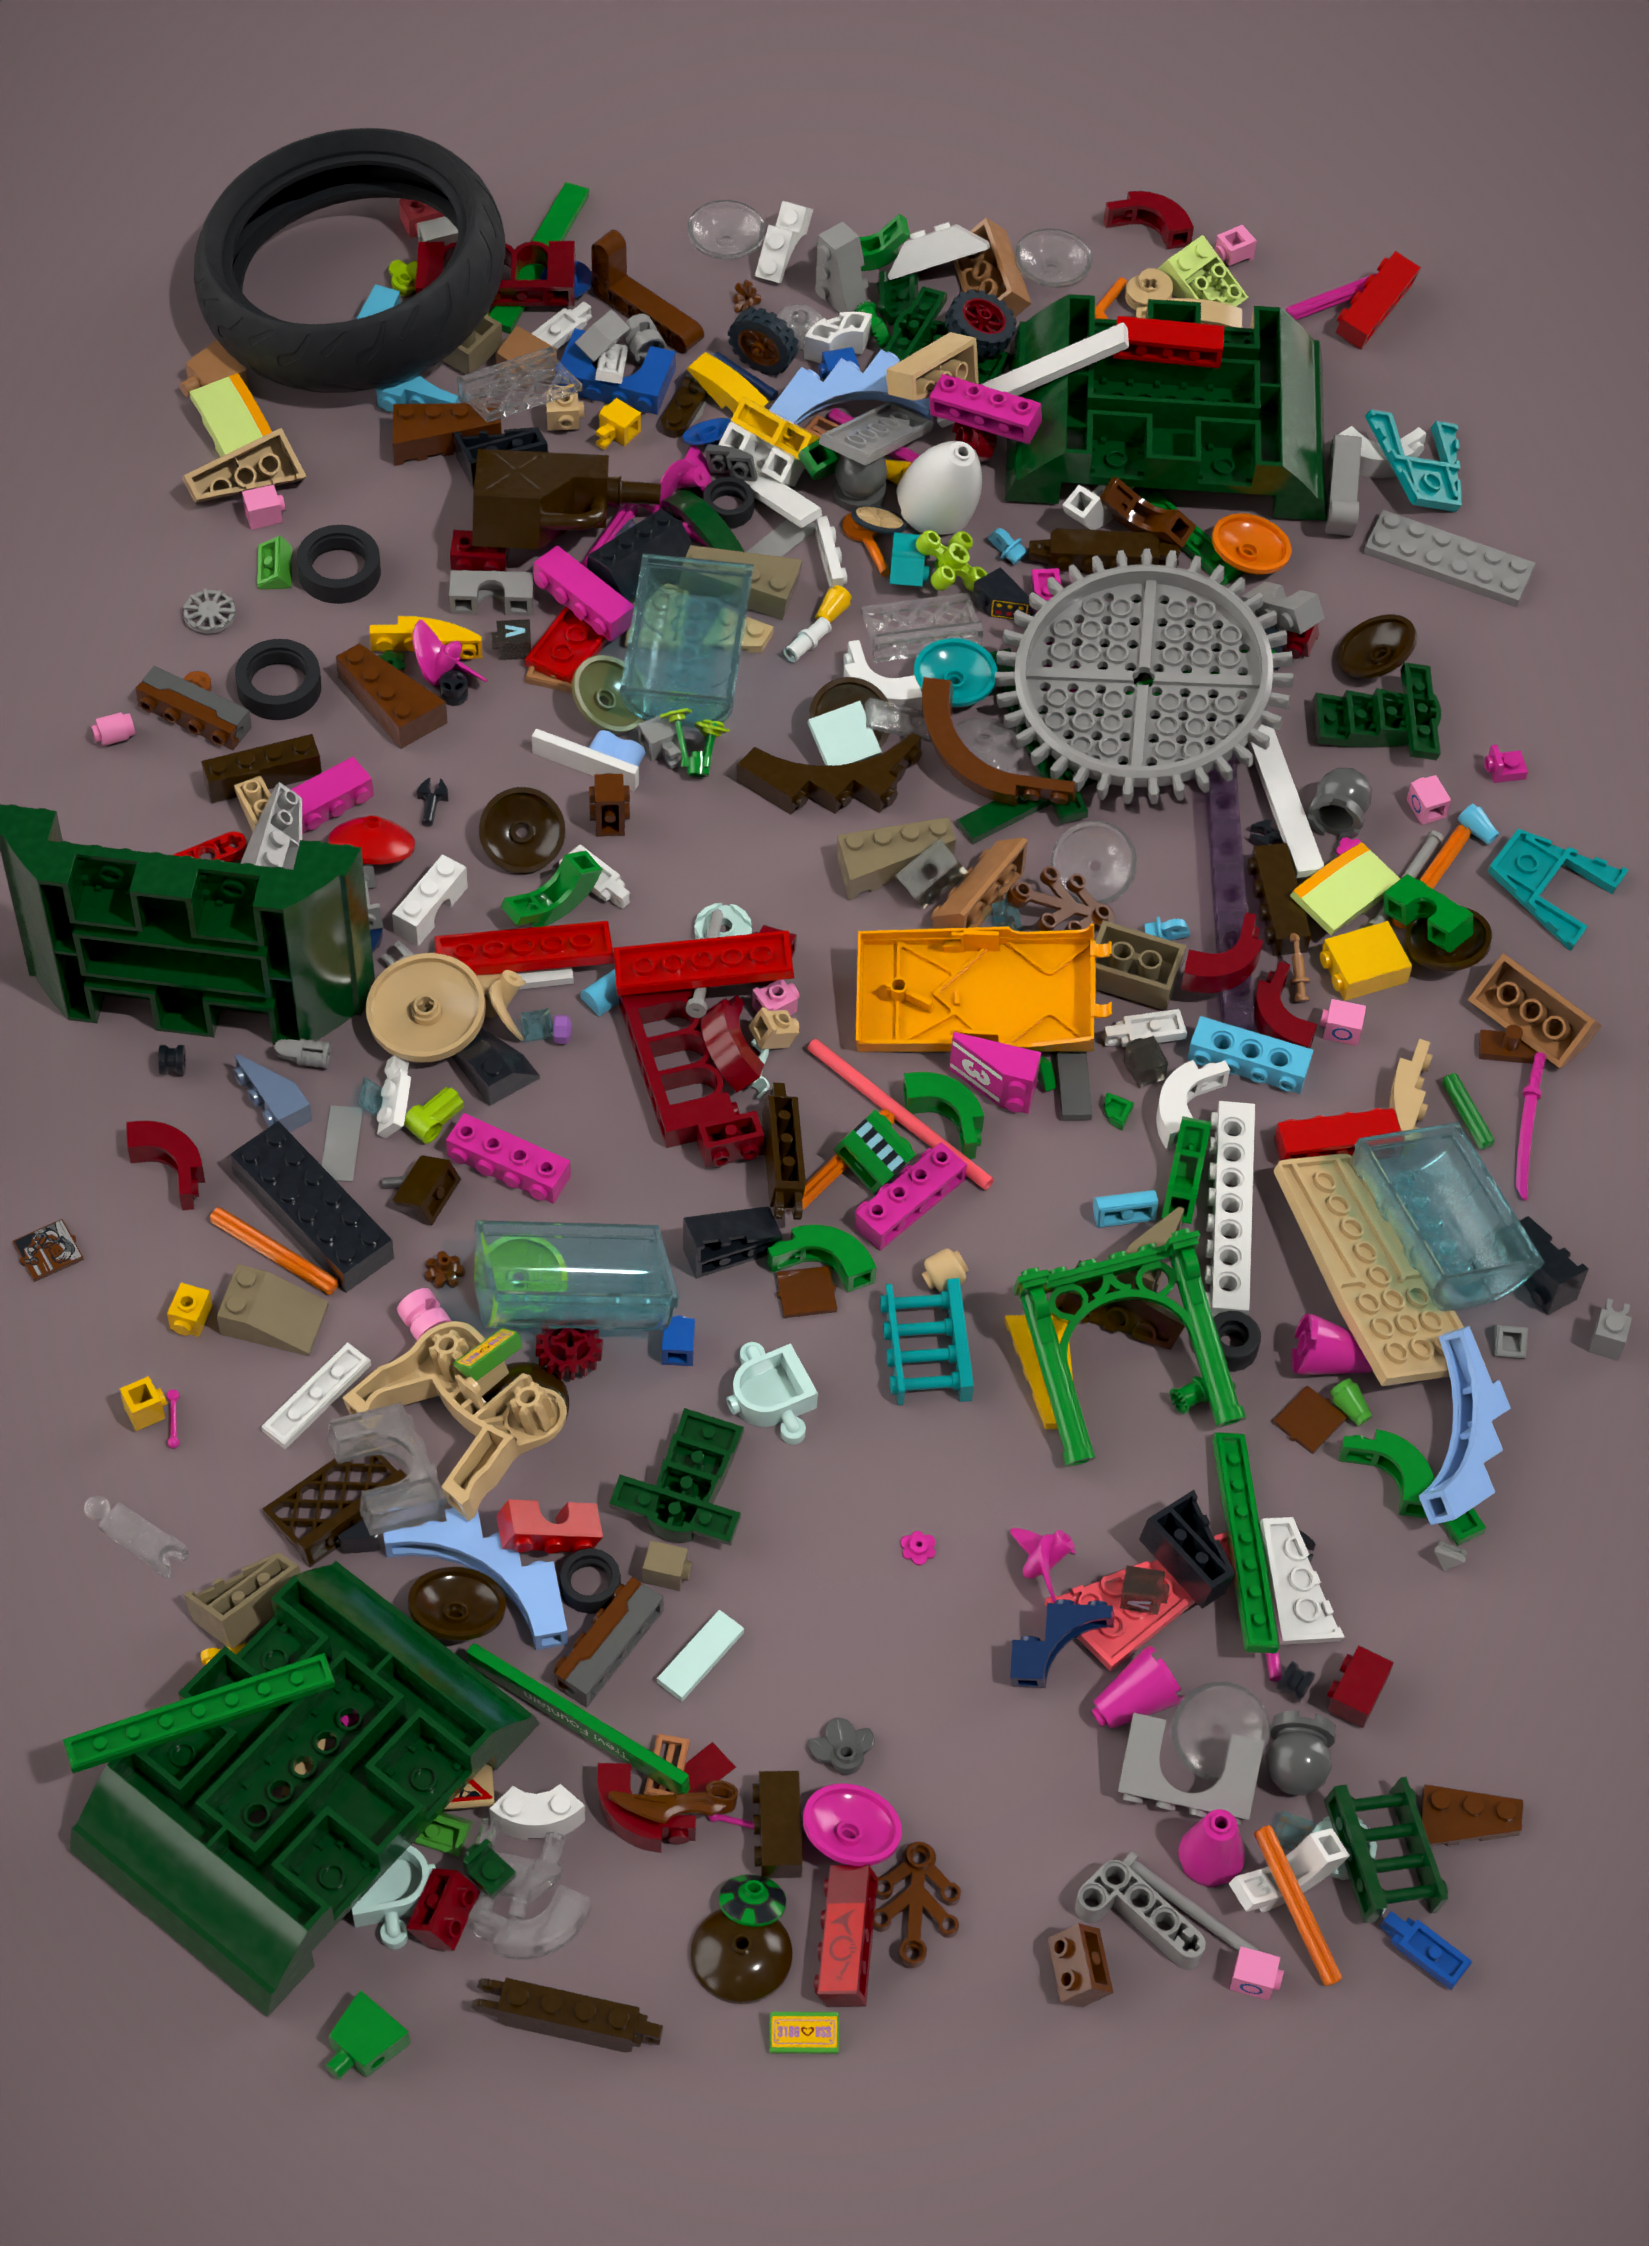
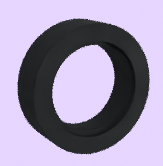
(338, 590)
(274, 652)

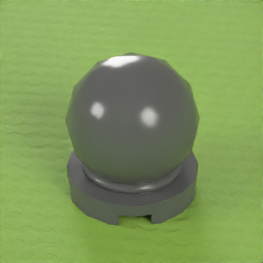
(858, 483)
(1340, 803)
(1300, 1752)

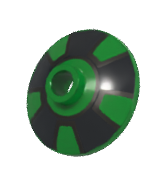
(752, 1900)

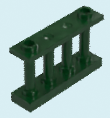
(1363, 1868)

